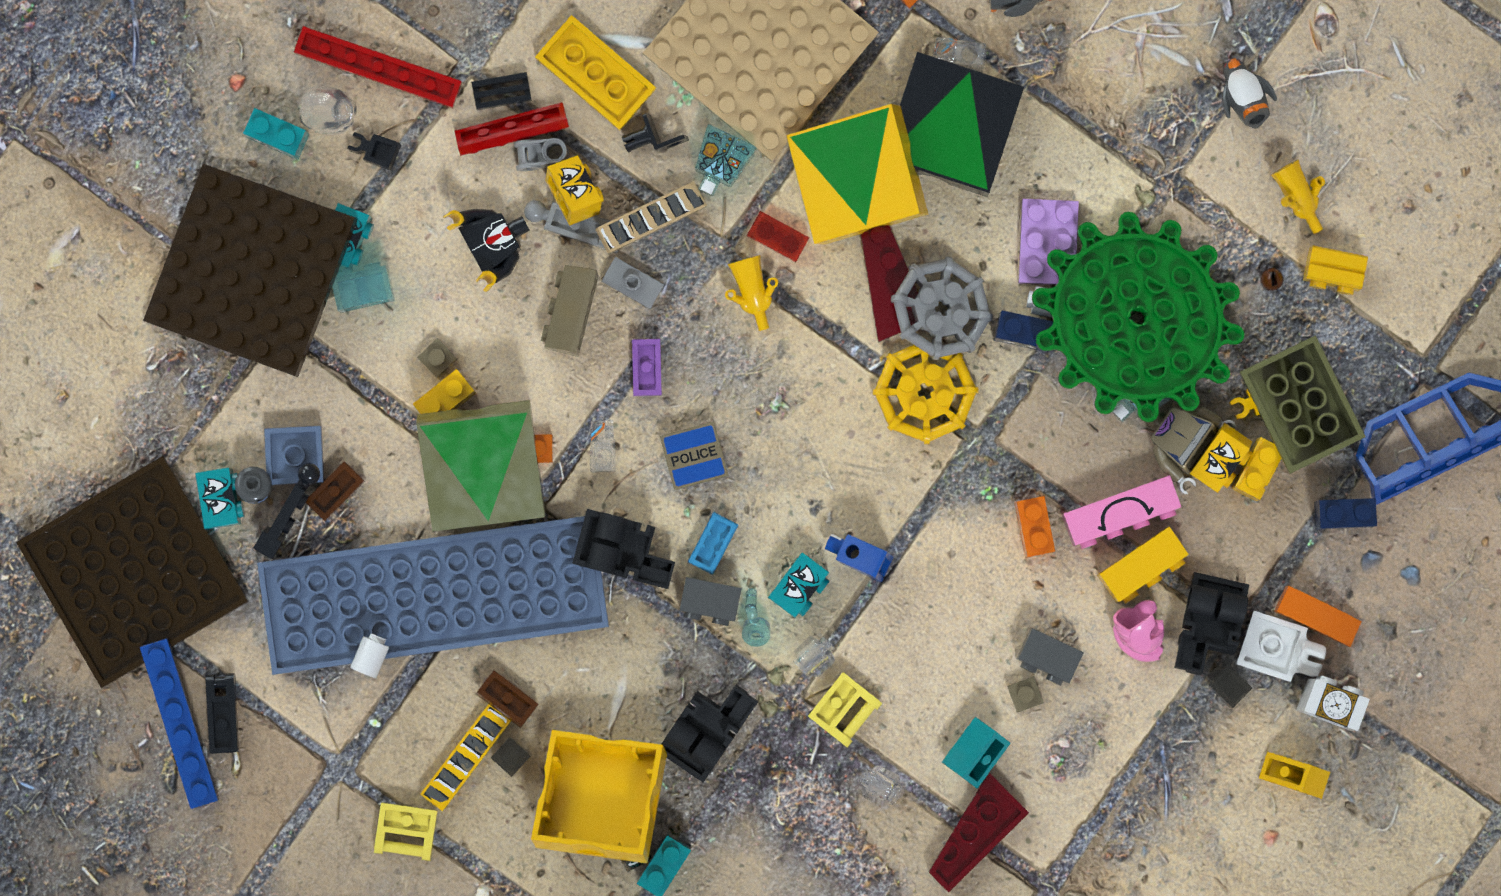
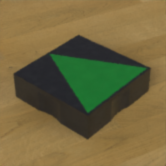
(957, 122)

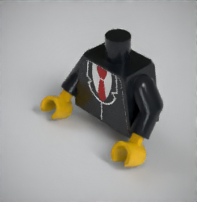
(490, 241)

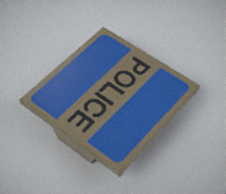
(694, 455)

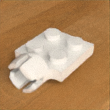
(1279, 648)

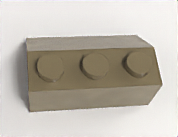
(570, 310)

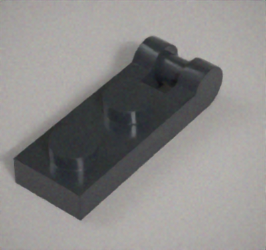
(222, 714)

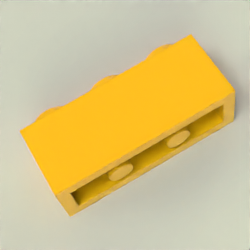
(1143, 566)

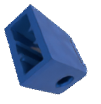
(870, 561)

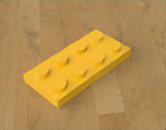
(595, 72)

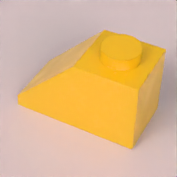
(1294, 775)

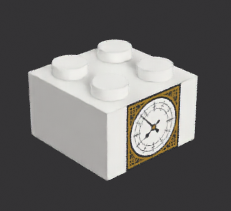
(1333, 704)

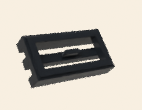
(501, 80)

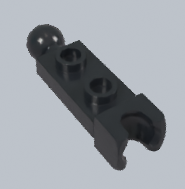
(272, 538)

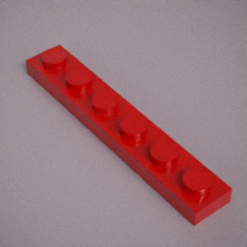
(377, 67)

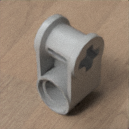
(538, 153)

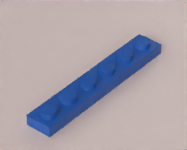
(179, 723)

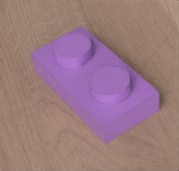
(646, 367)

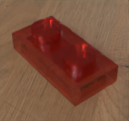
(778, 236)

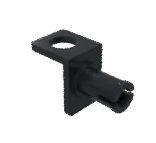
(649, 135)

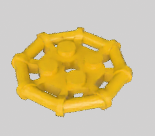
(920, 407)

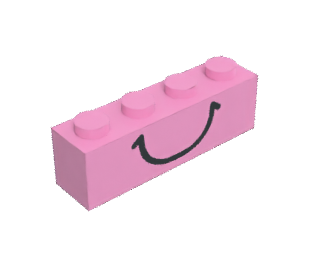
(1120, 511)

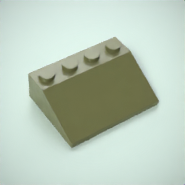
(1302, 404)

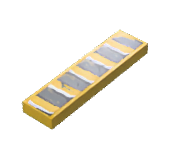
(465, 757)

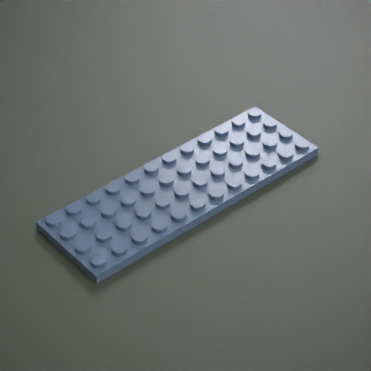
(429, 595)

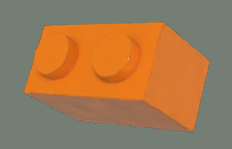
(1034, 527)

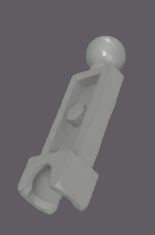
(555, 222)

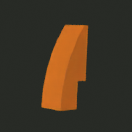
(1317, 616)

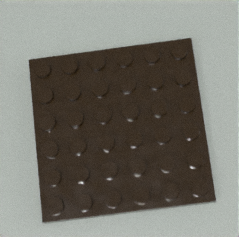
(250, 270)
(132, 570)

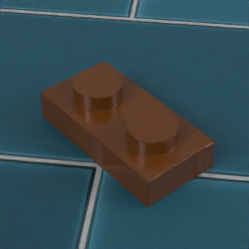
(334, 491)
(507, 699)

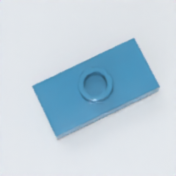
(713, 543)

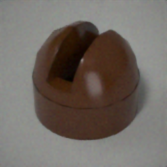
(1266, 282)

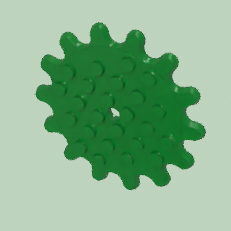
(1148, 276)

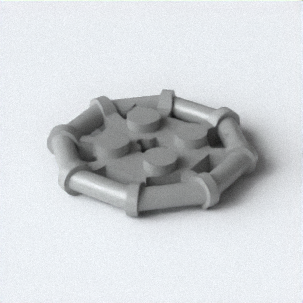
(949, 294)

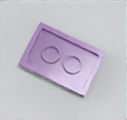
(1044, 228)

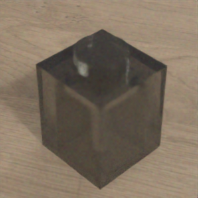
(1227, 685)
(511, 756)

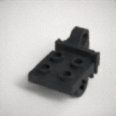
(619, 546)
(1213, 619)
(704, 733)

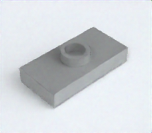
(632, 283)

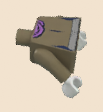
(1183, 439)

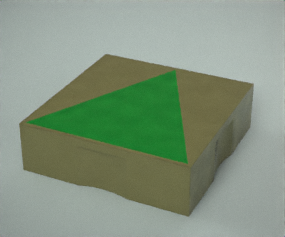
(480, 466)

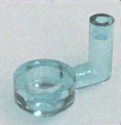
(754, 623)

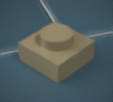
(437, 358)
(1025, 694)

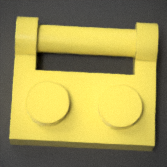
(838, 702)
(406, 821)

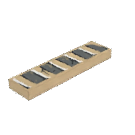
(651, 217)

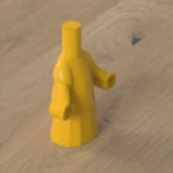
(1298, 193)
(754, 297)

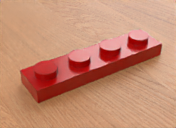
(511, 129)

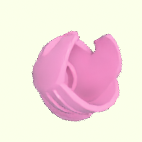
(1139, 631)

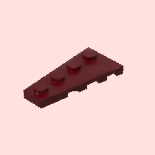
(885, 274)
(982, 826)

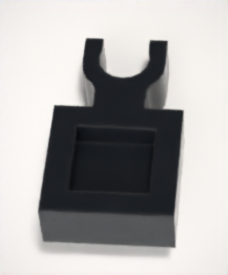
(378, 151)

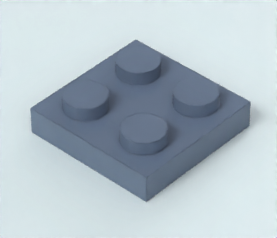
(289, 449)

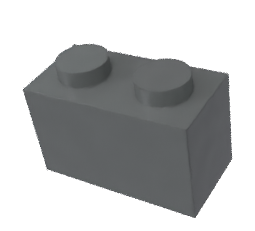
(710, 600)
(1049, 656)

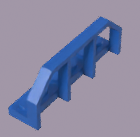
(1435, 461)

